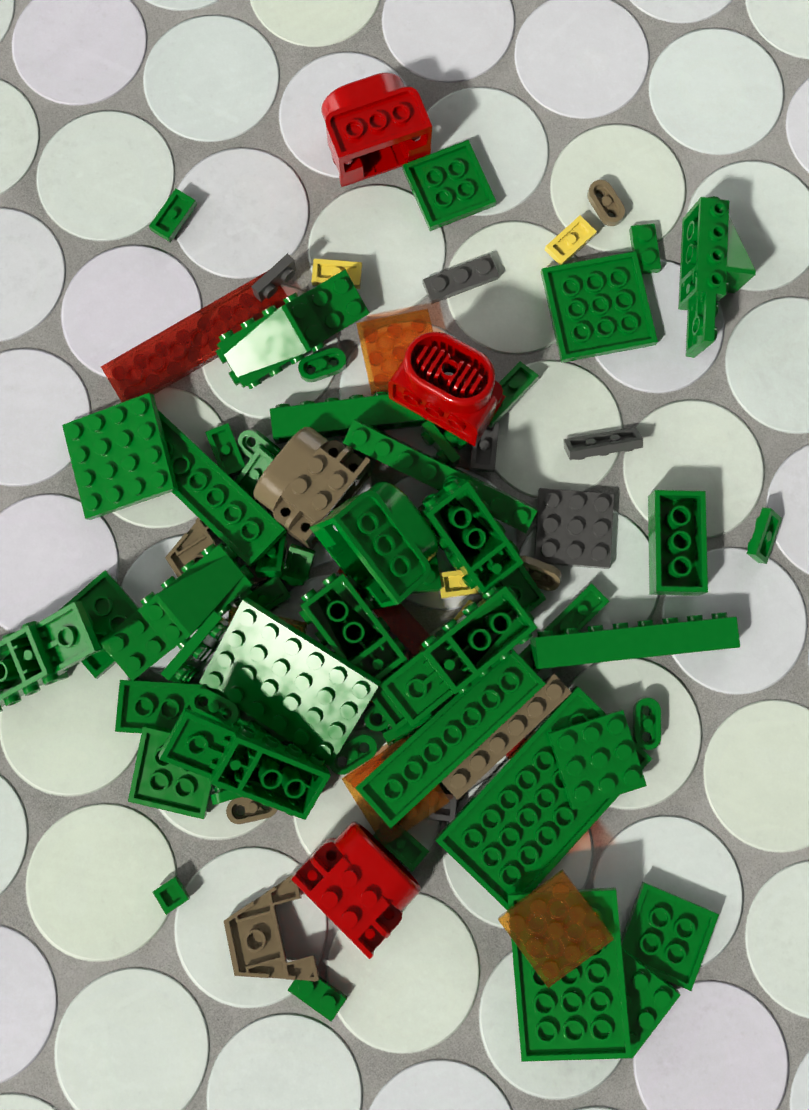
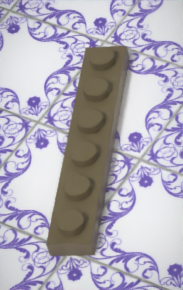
(506, 737)

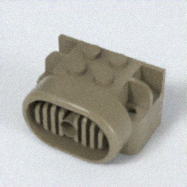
(309, 482)

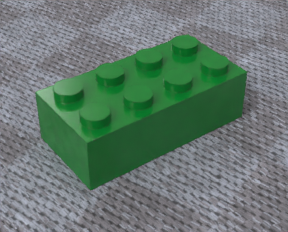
(677, 543)

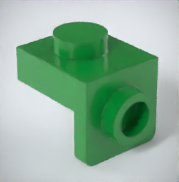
(298, 565)

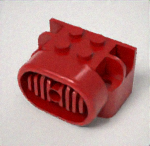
(375, 127)
(454, 402)
(358, 886)

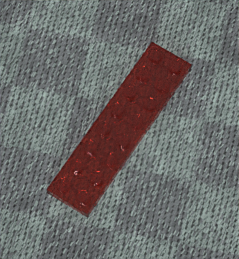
(185, 344)

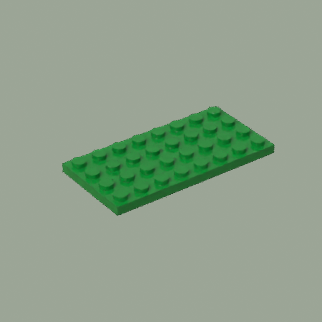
(522, 814)

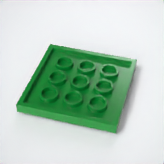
(598, 306)
(120, 456)

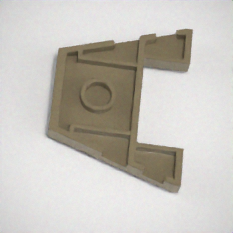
(192, 545)
(257, 940)

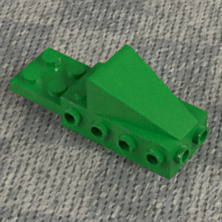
(710, 267)
(290, 330)
(477, 542)
(178, 609)
(355, 635)
(44, 652)
(459, 653)
(247, 762)

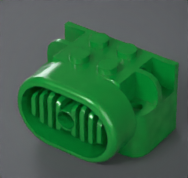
(380, 543)

